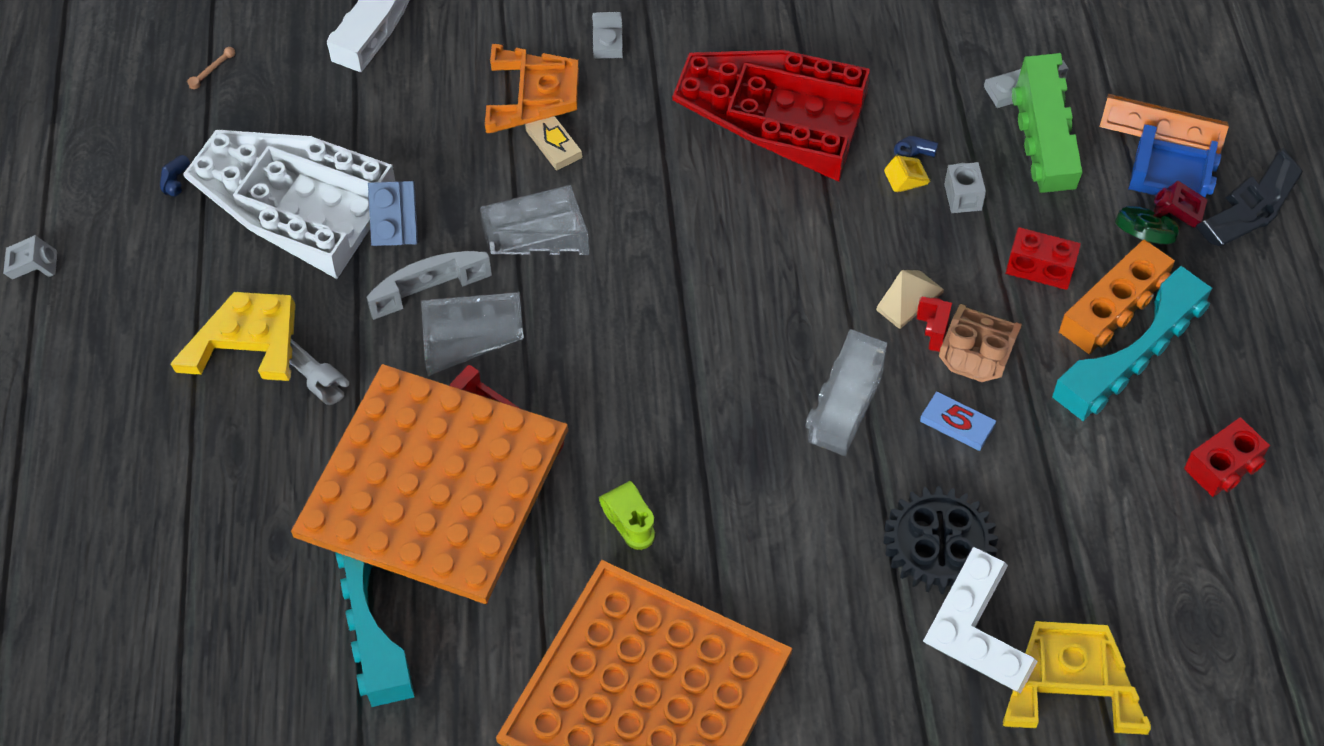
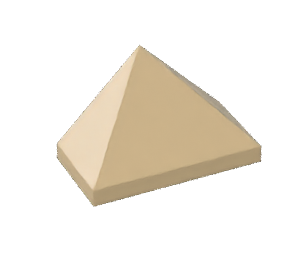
(903, 296)

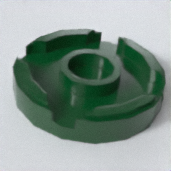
(1144, 225)

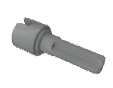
(321, 378)

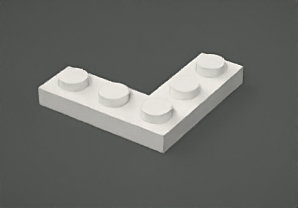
(955, 625)

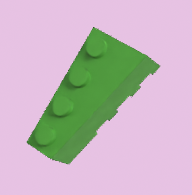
(1047, 124)

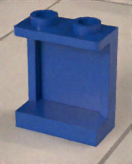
(1163, 163)

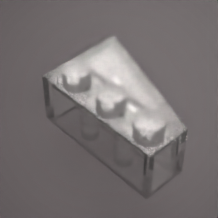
(536, 223)
(468, 327)
(847, 393)

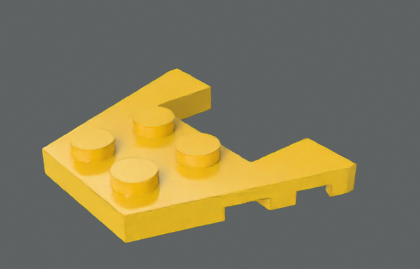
(245, 323)
(1078, 662)

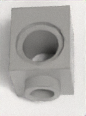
(965, 187)

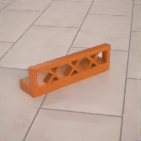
(1172, 125)

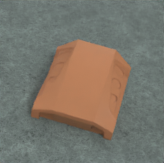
(978, 344)

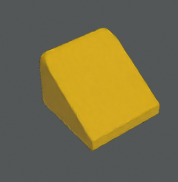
(905, 173)

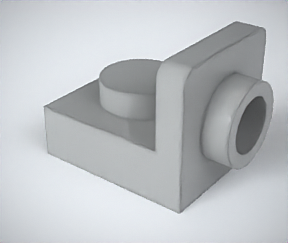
(607, 35)
(29, 256)

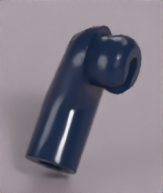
(914, 145)
(169, 174)

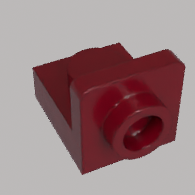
(1180, 202)

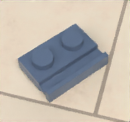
(392, 213)

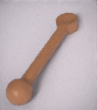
(194, 82)

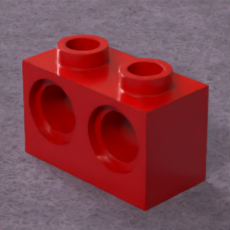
(1043, 258)
(1224, 453)

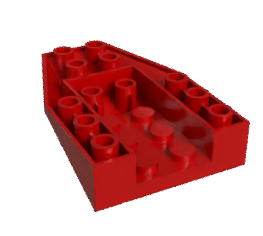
(779, 101)

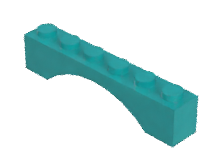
(1091, 381)
(383, 662)

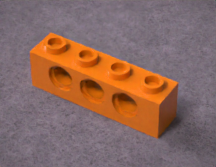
(1116, 297)

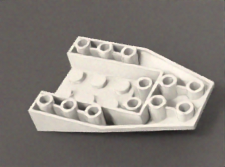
(292, 191)

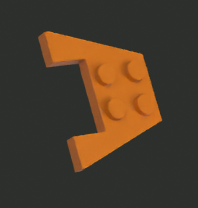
(545, 88)

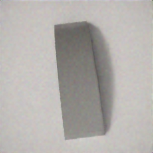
(426, 273)

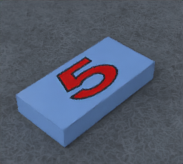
(958, 421)

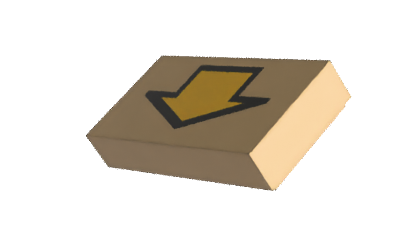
(554, 142)

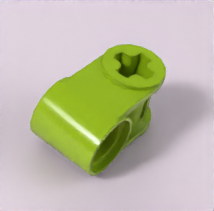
(629, 515)

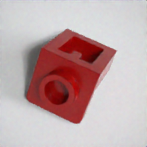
(937, 315)

